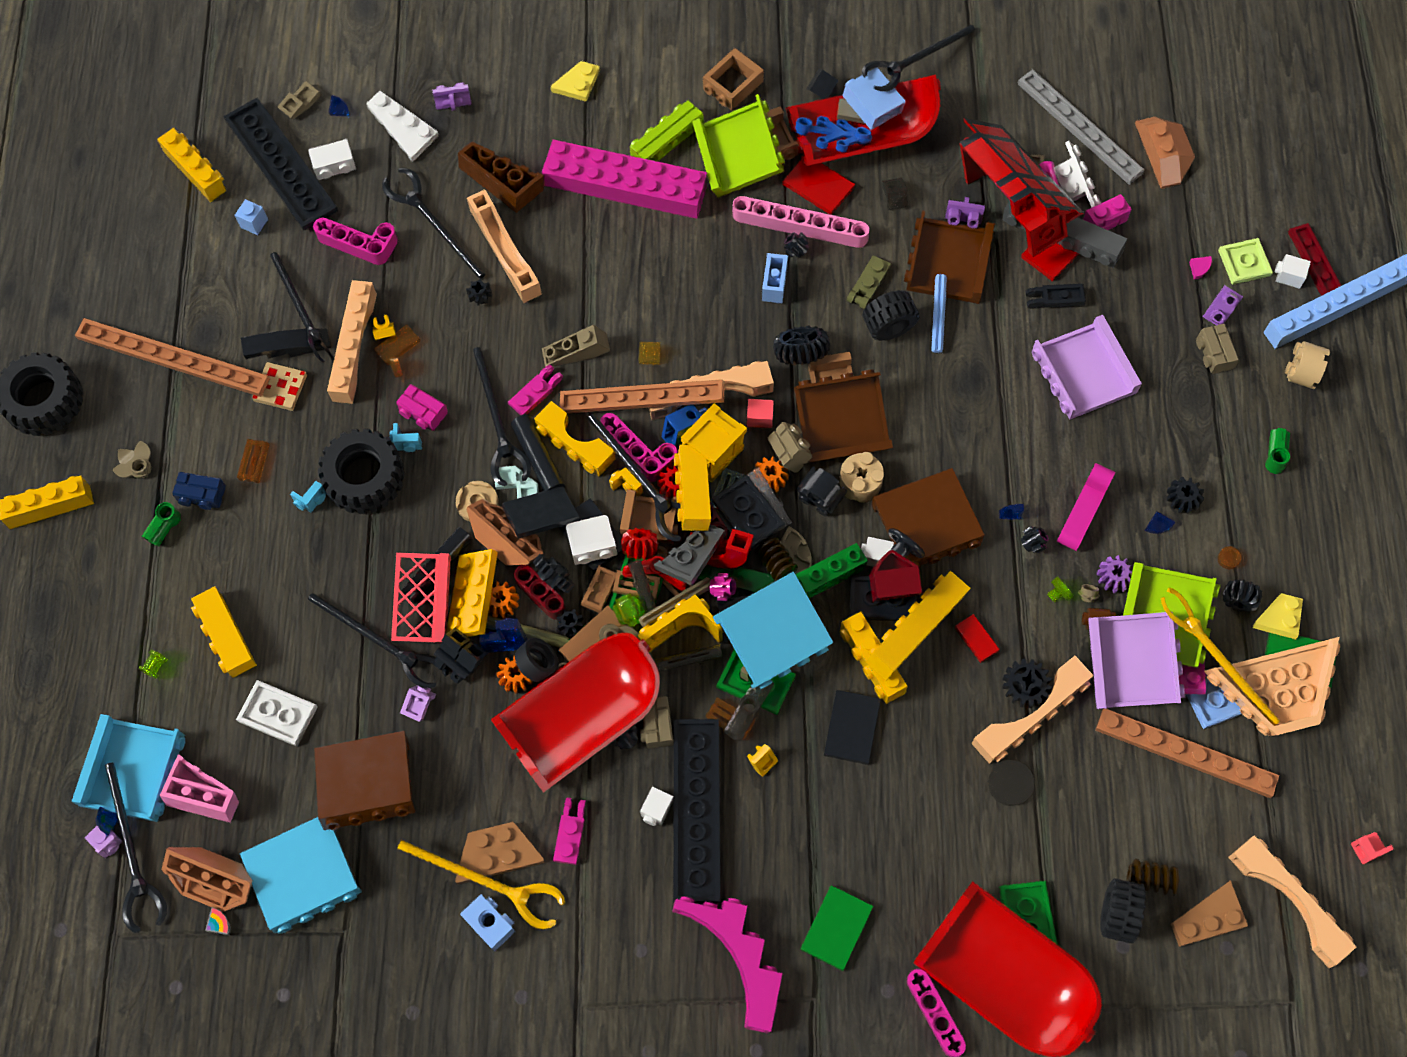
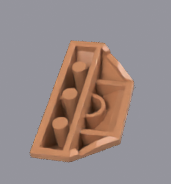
(1167, 149)
(496, 533)
(207, 877)

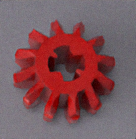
(666, 482)
(639, 543)

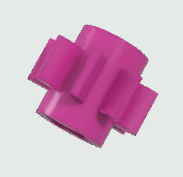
(722, 586)

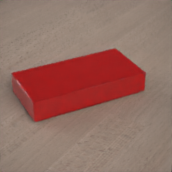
(977, 638)

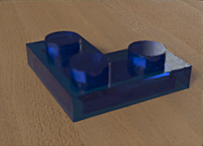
(508, 636)

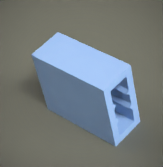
(873, 105)

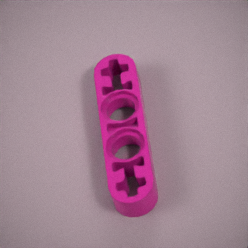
(932, 1014)

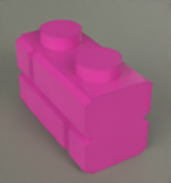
(1109, 213)
(421, 407)

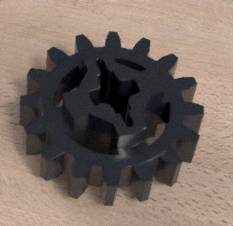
(553, 573)
(1018, 681)

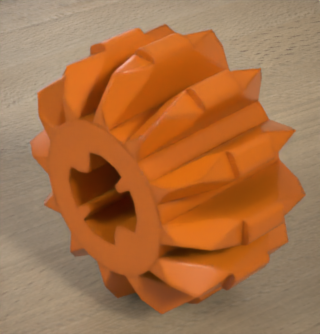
(780, 475)
(505, 606)
(512, 682)

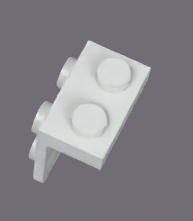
(591, 539)

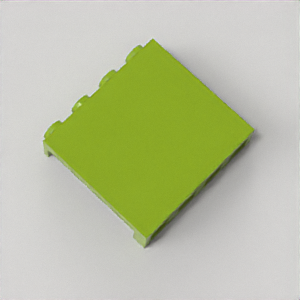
(739, 148)
(1151, 584)

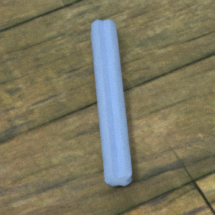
(939, 313)

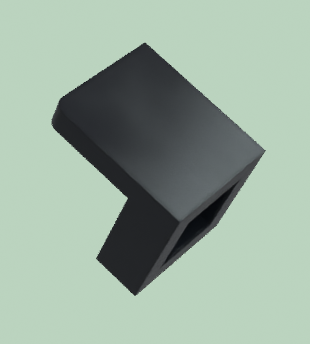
(822, 84)

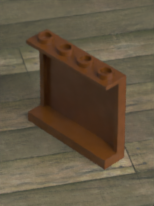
(951, 251)
(842, 415)
(932, 515)
(363, 780)

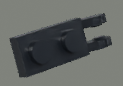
(1056, 296)

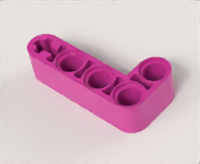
(330, 232)
(635, 445)
(1086, 506)

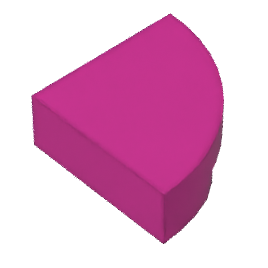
(1200, 266)

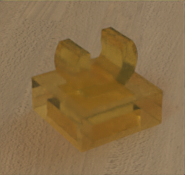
(649, 353)

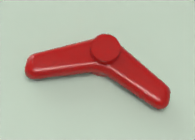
(649, 568)

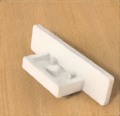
(1073, 177)

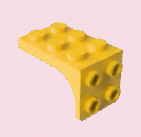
(686, 613)

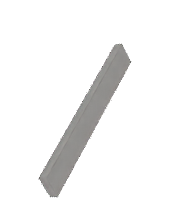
(1081, 127)

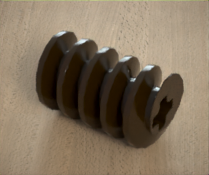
(775, 558)
(1153, 876)

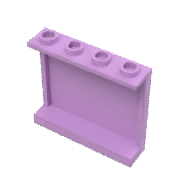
(1086, 368)
(1135, 660)

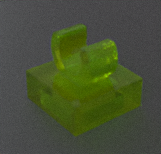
(1061, 589)

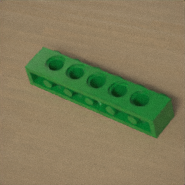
(832, 570)

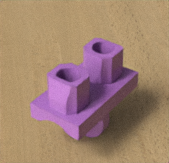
(451, 96)
(964, 212)
(1222, 306)

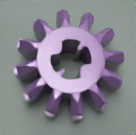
(1115, 565)

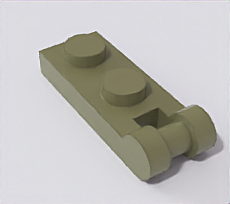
(869, 281)

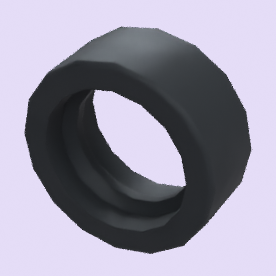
(545, 654)

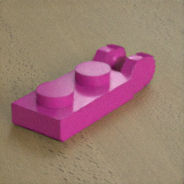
(535, 391)
(570, 834)

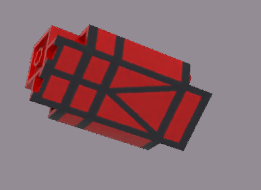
(1032, 193)

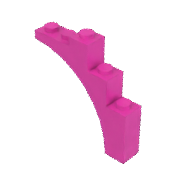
(759, 984)

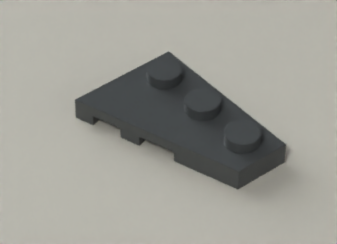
(692, 556)

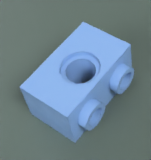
(774, 278)
(495, 934)

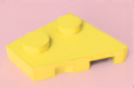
(577, 82)
(1282, 617)

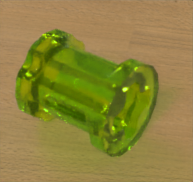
(153, 664)

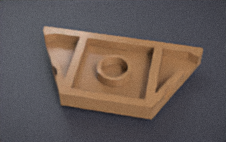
(497, 851)

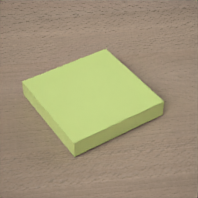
(1245, 261)

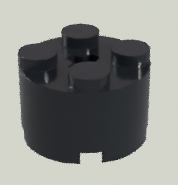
(821, 491)

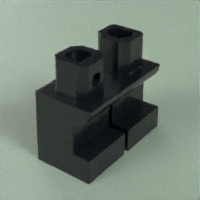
(458, 655)

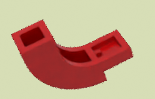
(732, 552)

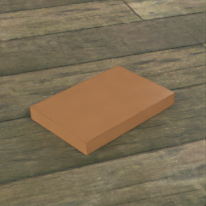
(589, 634)

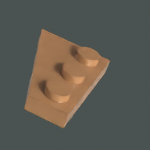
(1211, 917)

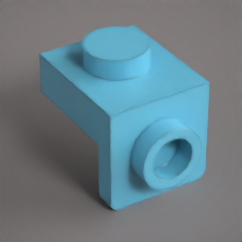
(406, 442)
(312, 498)

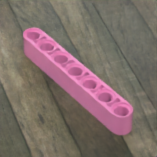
(810, 221)

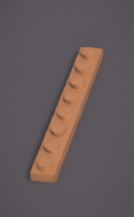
(642, 396)
(1187, 753)

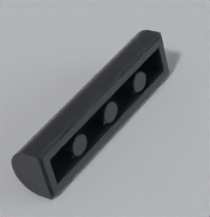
(536, 452)
(454, 547)

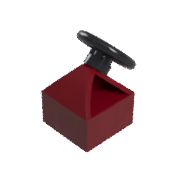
(895, 574)

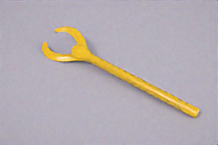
(1193, 626)
(518, 895)

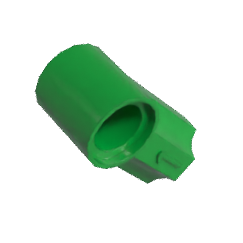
(1279, 450)
(160, 525)

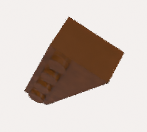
(501, 177)

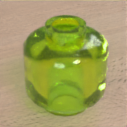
(628, 610)

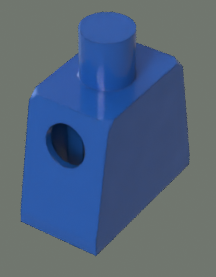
(679, 422)

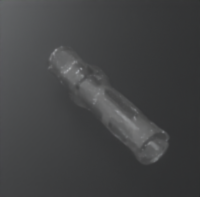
(763, 486)

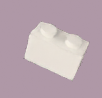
(332, 159)

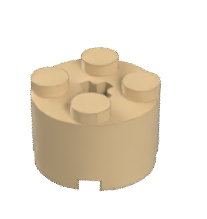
(1307, 364)
(852, 474)

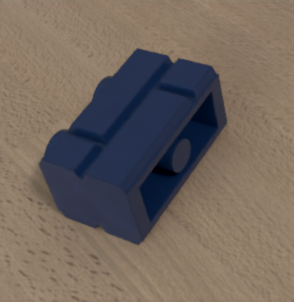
(199, 490)

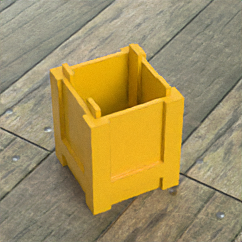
(716, 438)

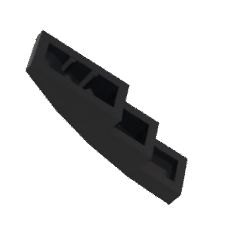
(281, 343)

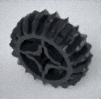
(801, 345)

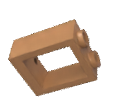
(741, 64)

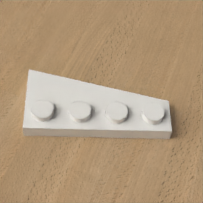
(406, 128)

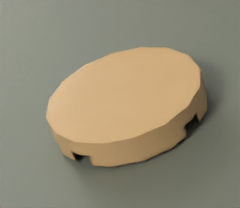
(472, 493)

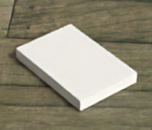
(277, 713)

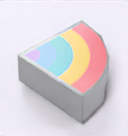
(218, 923)

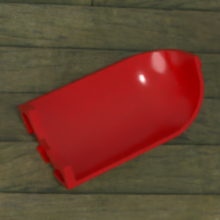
(910, 125)
(581, 707)
(1013, 975)

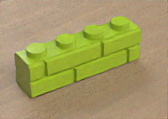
(667, 134)

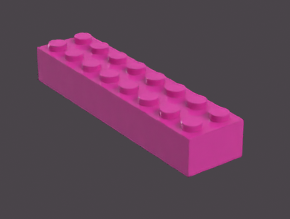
(625, 179)

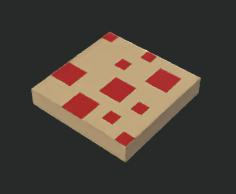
(282, 387)

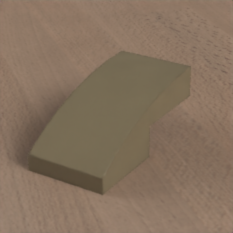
(299, 102)

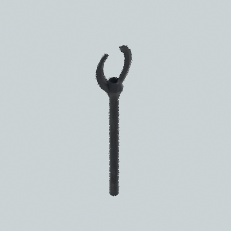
(895, 68)
(414, 199)
(314, 336)
(505, 448)
(662, 503)
(407, 659)
(138, 884)

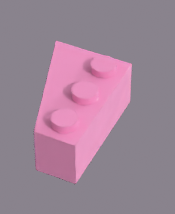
(198, 793)

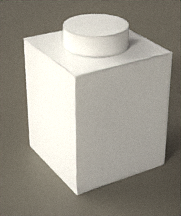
(1292, 271)
(875, 549)
(656, 807)

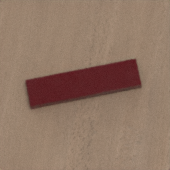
(1310, 250)

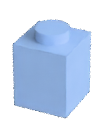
(251, 217)

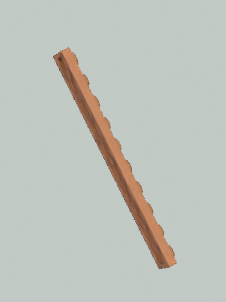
(172, 357)

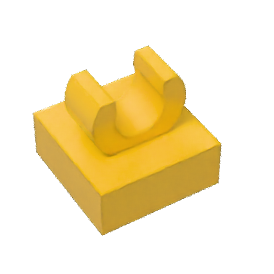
(383, 330)
(763, 759)

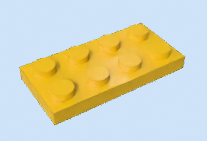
(472, 592)

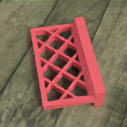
(440, 593)

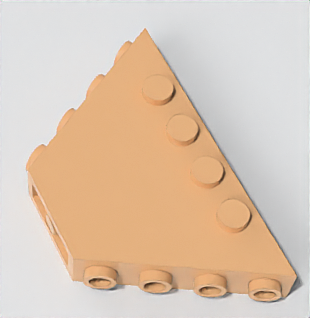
(1288, 682)

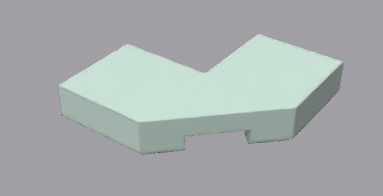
(512, 476)

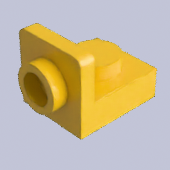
(627, 480)

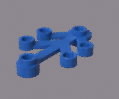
(834, 132)

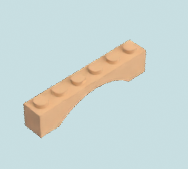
(503, 247)
(345, 365)
(749, 379)
(998, 738)
(1326, 937)

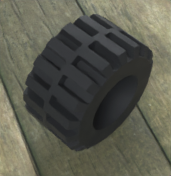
(890, 315)
(1123, 910)

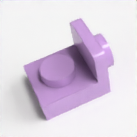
(417, 702)
(104, 844)

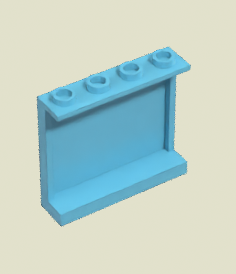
(774, 630)
(142, 765)
(299, 875)

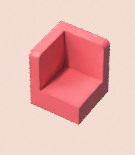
(760, 413)
(1370, 848)

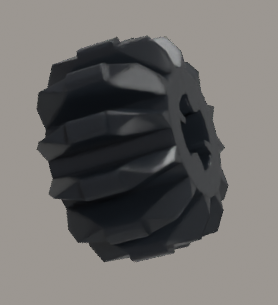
(1191, 500)
(1242, 595)

